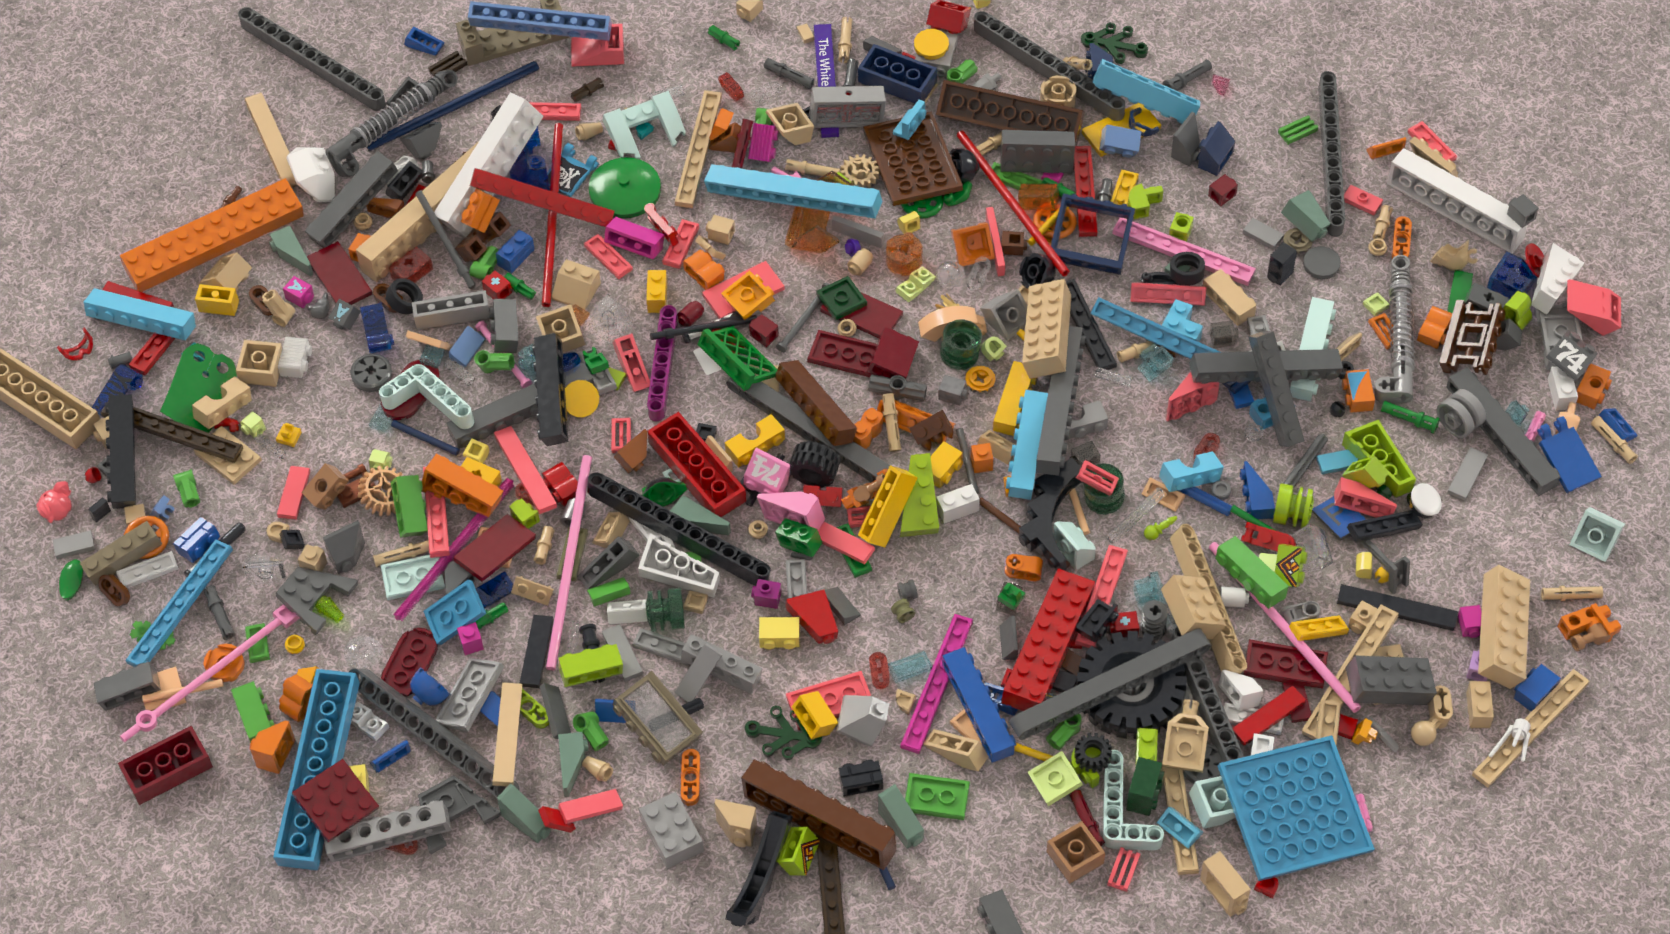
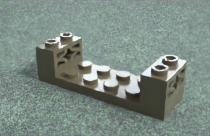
(495, 43)

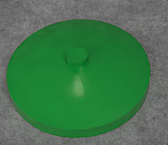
(625, 186)

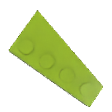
(1373, 440)
(920, 510)

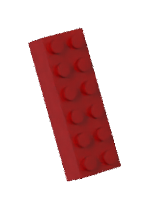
(696, 465)

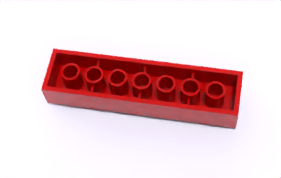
(1048, 641)

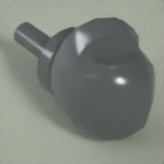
(320, 308)

